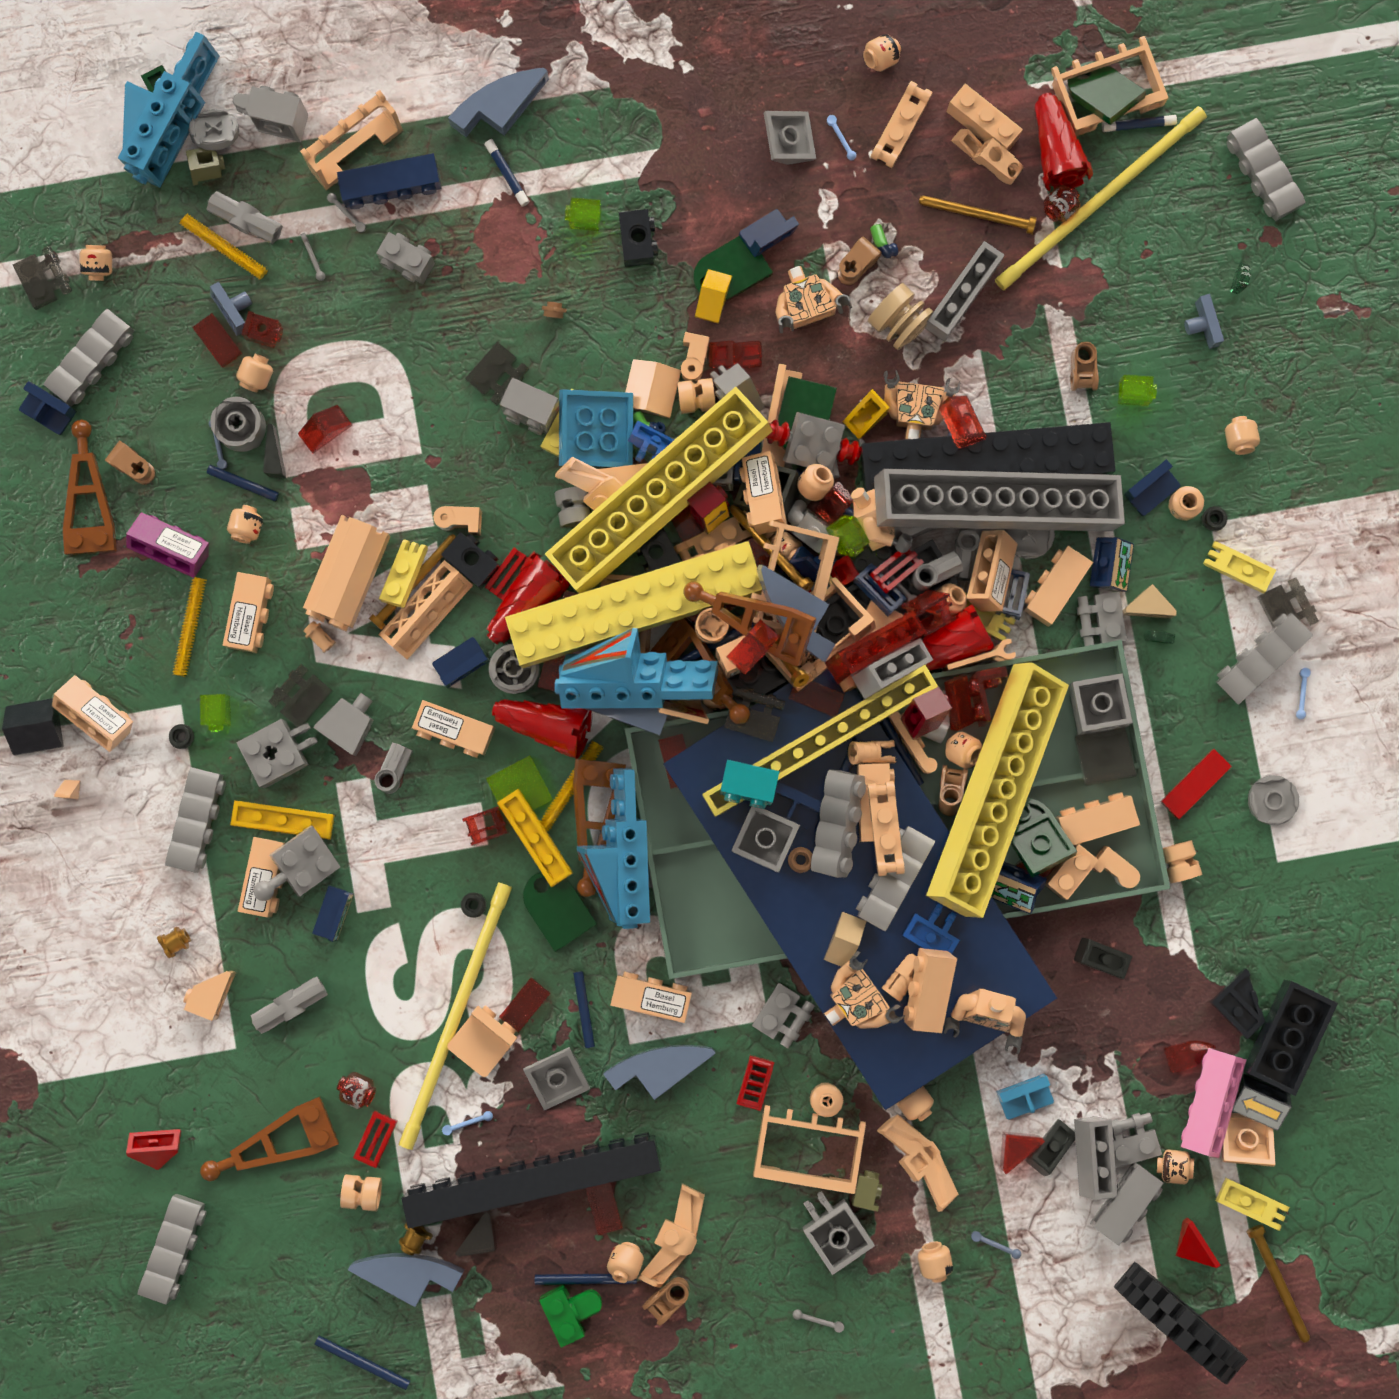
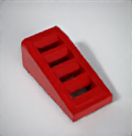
(754, 1060)

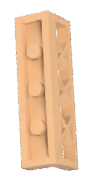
(778, 394)
(428, 611)

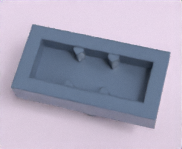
(230, 307)
(1206, 322)

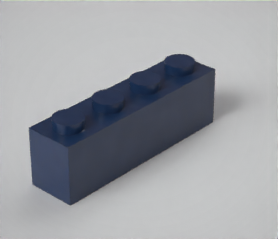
(389, 181)

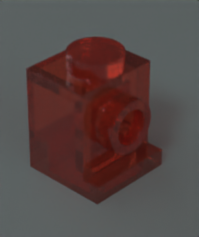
(252, 327)

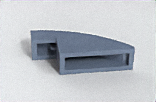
(499, 101)
(785, 593)
(643, 718)
(659, 1067)
(407, 1274)

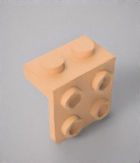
(482, 1041)

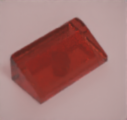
(962, 421)

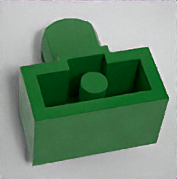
(568, 1312)

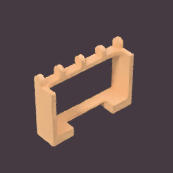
(1090, 122)
(384, 126)
(826, 556)
(856, 632)
(830, 1183)

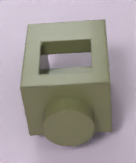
(204, 164)
(867, 1191)

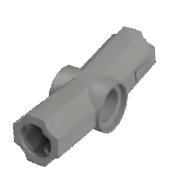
(967, 555)
(289, 1005)

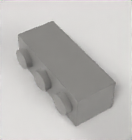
(892, 668)
(1095, 1158)
(1133, 1196)

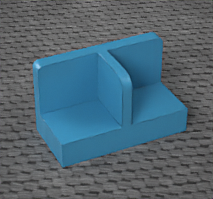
(1025, 1096)

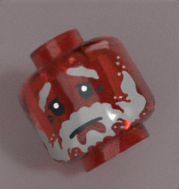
(1061, 203)
(356, 1090)

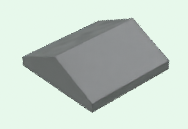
(789, 136)
(556, 1078)

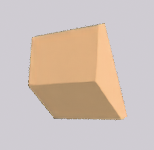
(653, 387)
(1248, 1142)

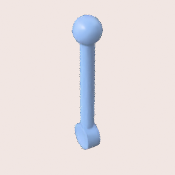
(831, 121)
(1304, 673)
(447, 1129)

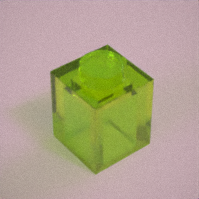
(583, 214)
(1136, 390)
(850, 534)
(215, 711)

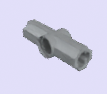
(244, 217)

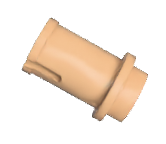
(319, 636)

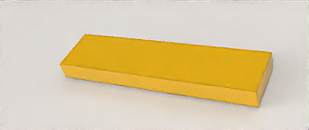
(280, 819)
(535, 837)

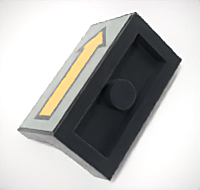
(1262, 1102)

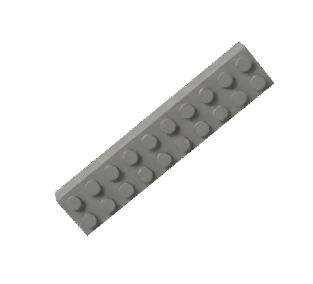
(998, 500)

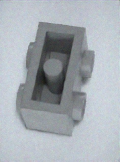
(411, 261)

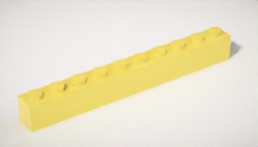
(836, 731)

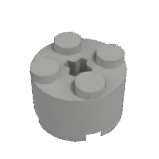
(229, 414)

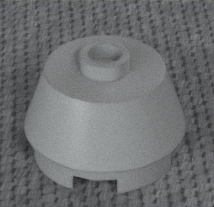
(507, 672)

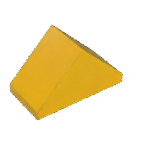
(713, 296)
(866, 414)

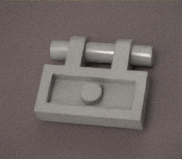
(1108, 615)
(775, 1012)
(1136, 1146)

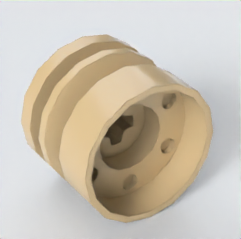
(900, 316)

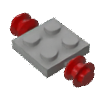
(814, 441)

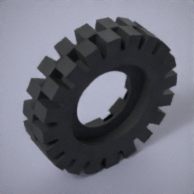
(1180, 1323)

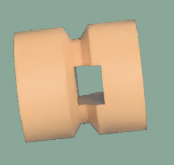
(687, 395)
(710, 627)
(1181, 862)
(361, 1192)

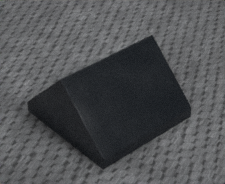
(32, 727)

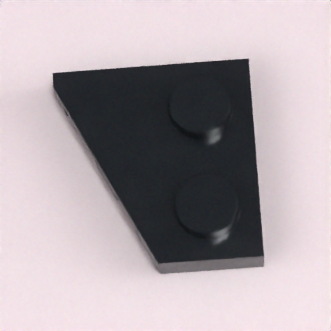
(1240, 1005)

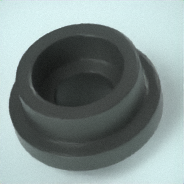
(1219, 513)
(175, 731)
(481, 905)

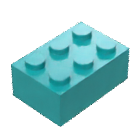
(749, 784)

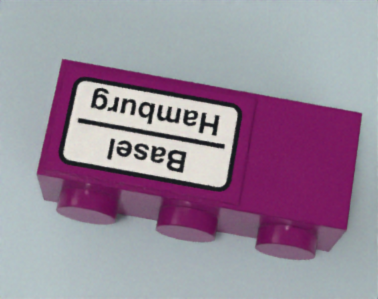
(167, 544)

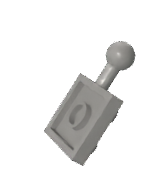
(302, 863)

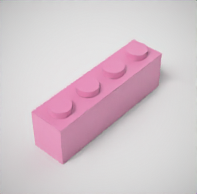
(1213, 1103)

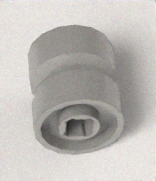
(571, 515)

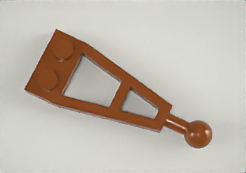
(89, 538)
(795, 632)
(675, 642)
(591, 774)
(317, 1128)

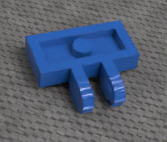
(648, 440)
(930, 936)

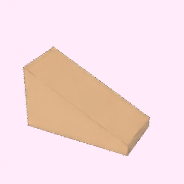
(967, 142)
(68, 789)

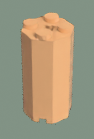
(346, 573)

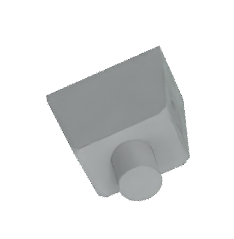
(347, 723)

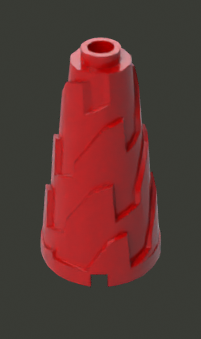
(1061, 151)
(535, 586)
(958, 640)
(547, 724)

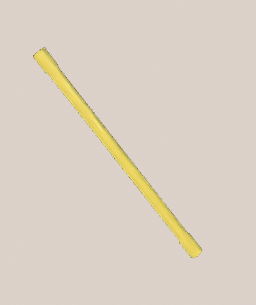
(1186, 125)
(413, 1127)

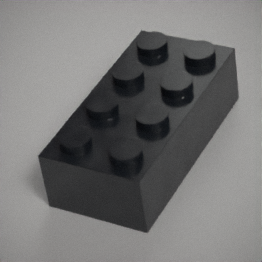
(1290, 1037)

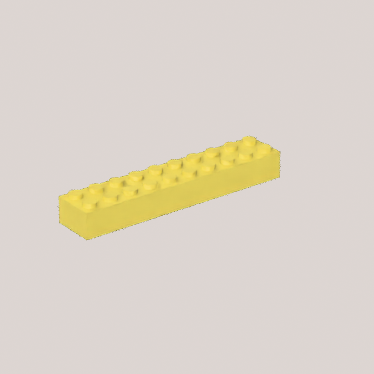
(659, 491)
(628, 604)
(997, 790)

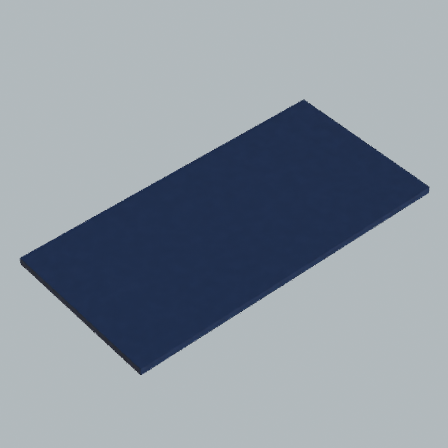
(807, 905)

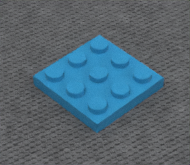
(596, 427)

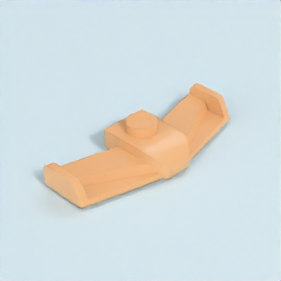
(595, 482)
(921, 1160)
(675, 1238)

